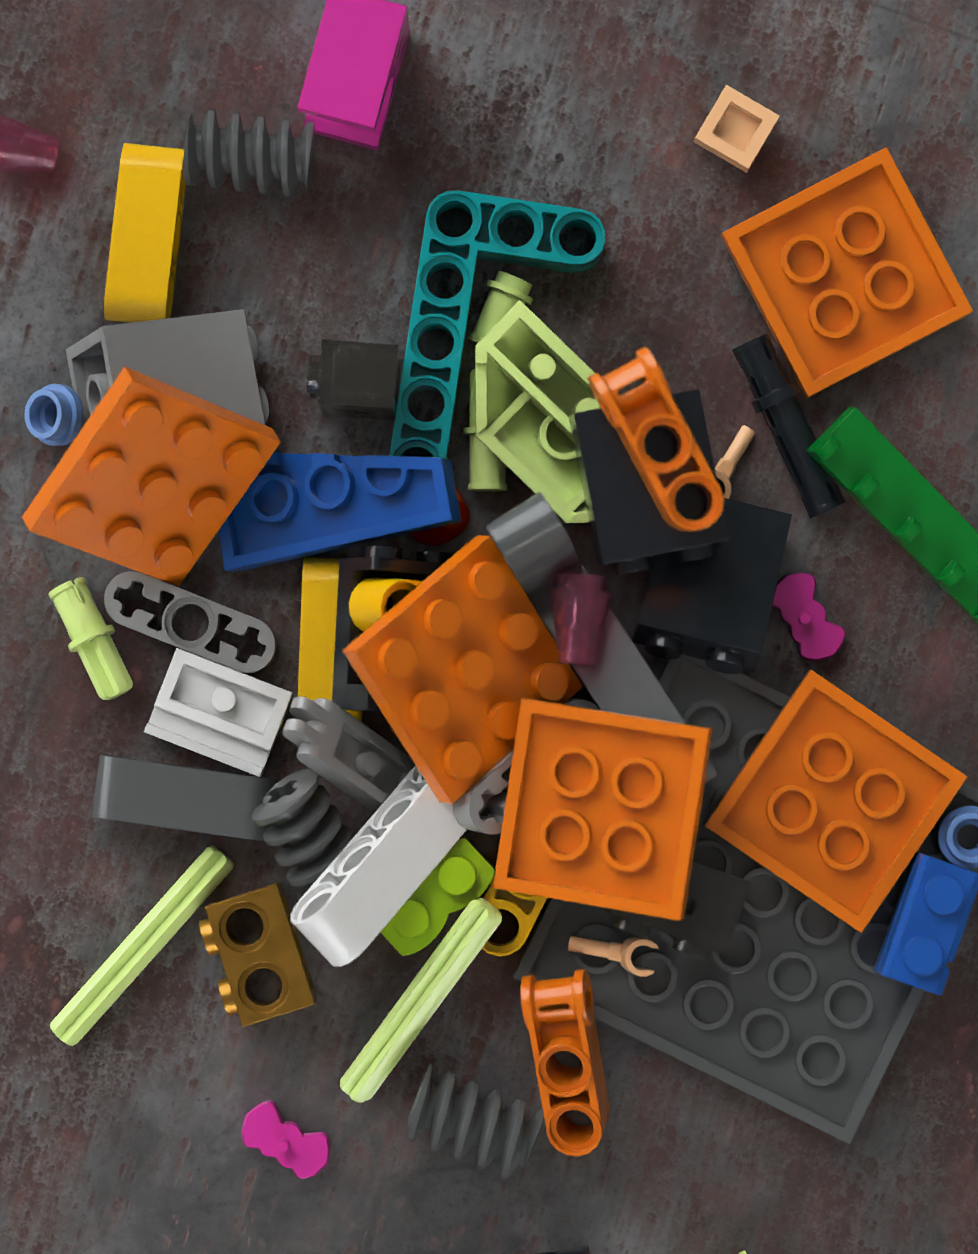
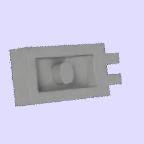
(346, 751)

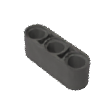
(179, 797)

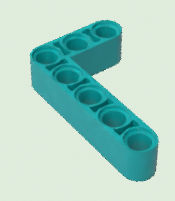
(452, 314)

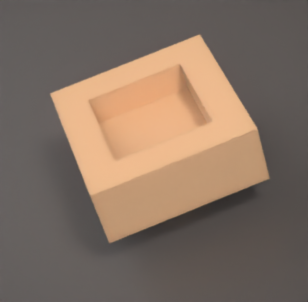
(736, 128)

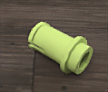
(504, 294)

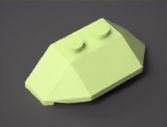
(523, 406)

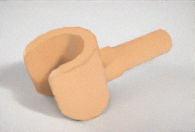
(727, 464)
(613, 951)

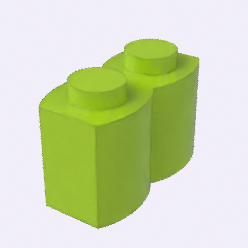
(448, 888)

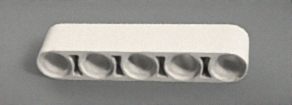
(378, 870)

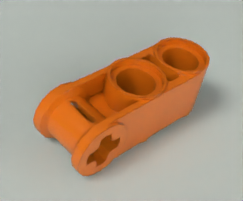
(652, 407)
(562, 1019)

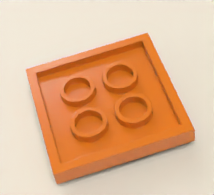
(846, 273)
(150, 477)
(457, 664)
(835, 801)
(602, 808)

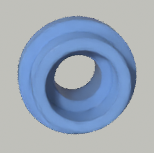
(54, 414)
(948, 833)

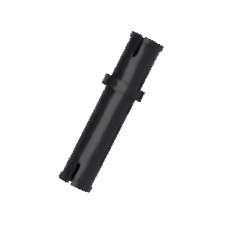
(784, 415)

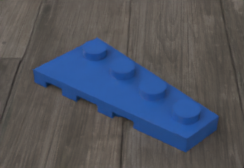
(335, 502)

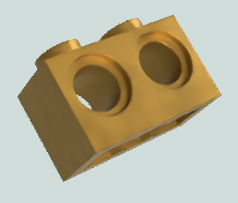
(275, 950)

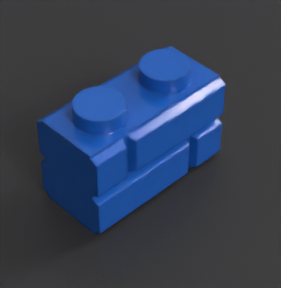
(927, 923)

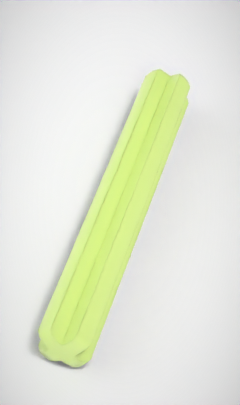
(141, 945)
(420, 1000)

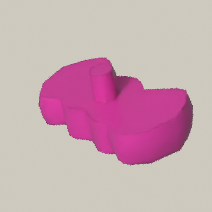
(815, 636)
(285, 1140)

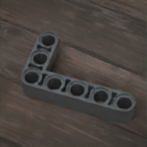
(536, 552)

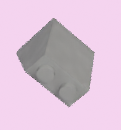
(195, 353)

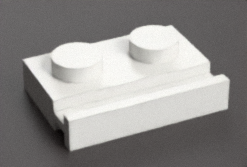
(218, 712)

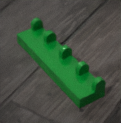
(902, 504)

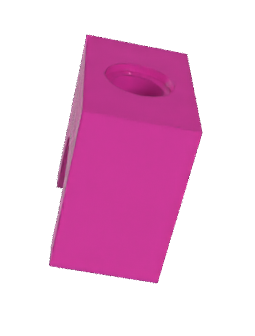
(355, 69)

